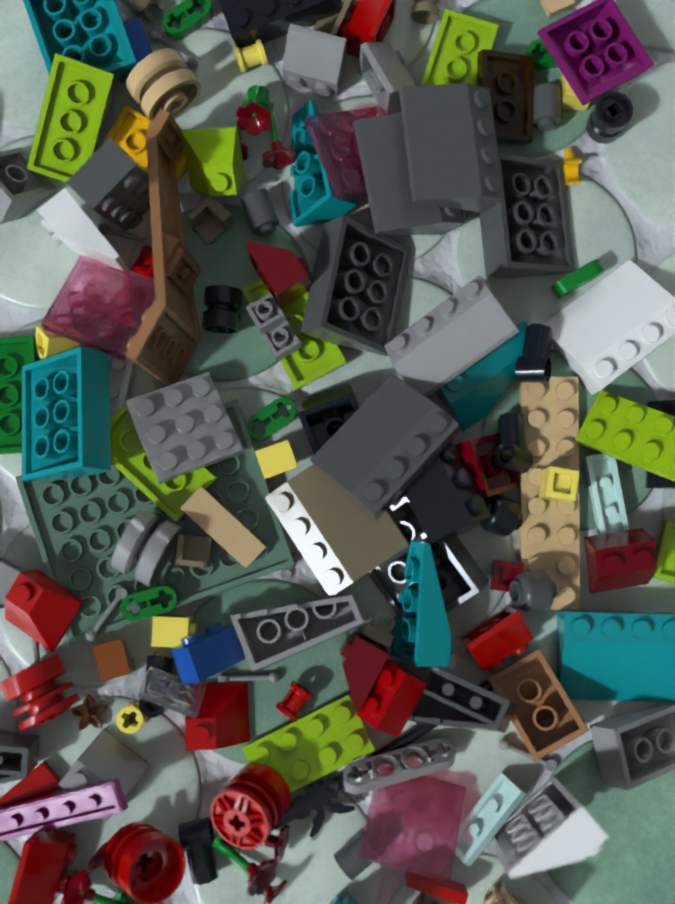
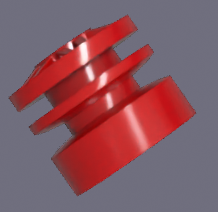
(39, 692)
(250, 806)
(144, 863)

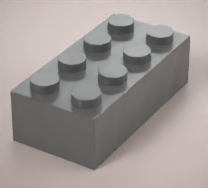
(113, 185)

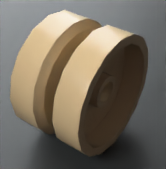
(163, 83)

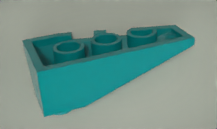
(313, 195)
(480, 386)
(422, 628)

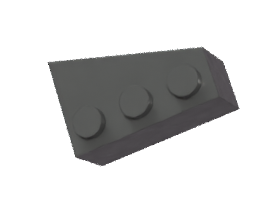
(460, 704)
(17, 755)

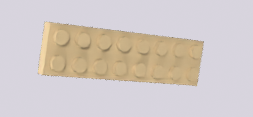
(551, 528)

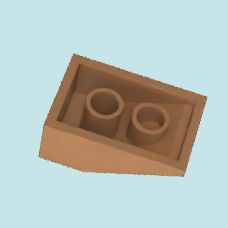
(543, 709)

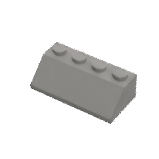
(451, 337)

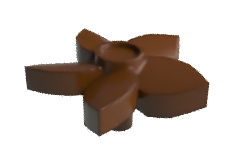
(89, 713)

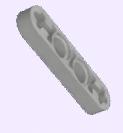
(397, 760)

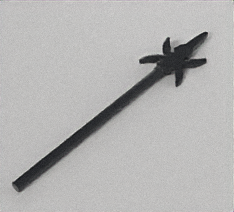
(319, 795)

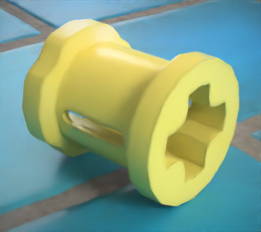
(250, 56)
(123, 718)

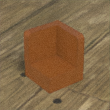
(112, 660)

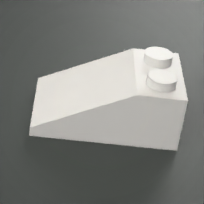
(70, 224)

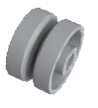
(145, 547)

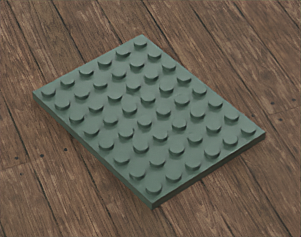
(85, 516)

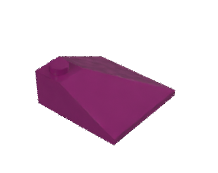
(595, 49)

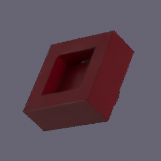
(503, 574)

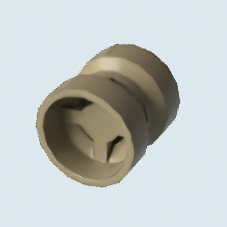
(425, 11)

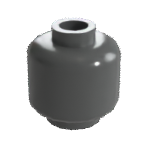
(532, 591)

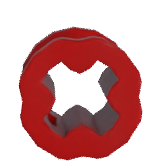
(294, 701)

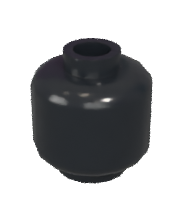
(505, 515)

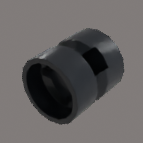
(609, 117)
(222, 309)

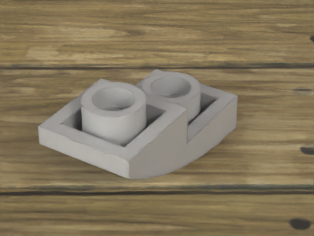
(273, 327)

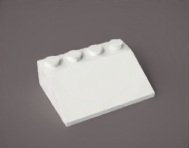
(613, 326)
(547, 832)

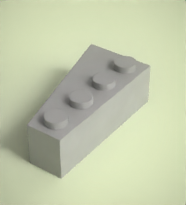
(285, 631)

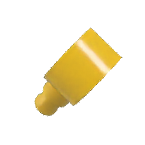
(571, 167)

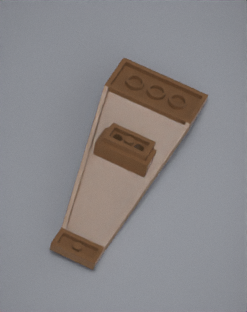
(171, 324)

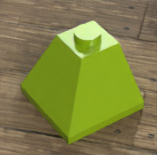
(214, 160)

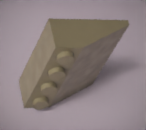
(333, 530)

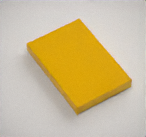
(130, 134)

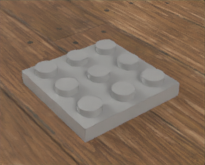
(183, 427)

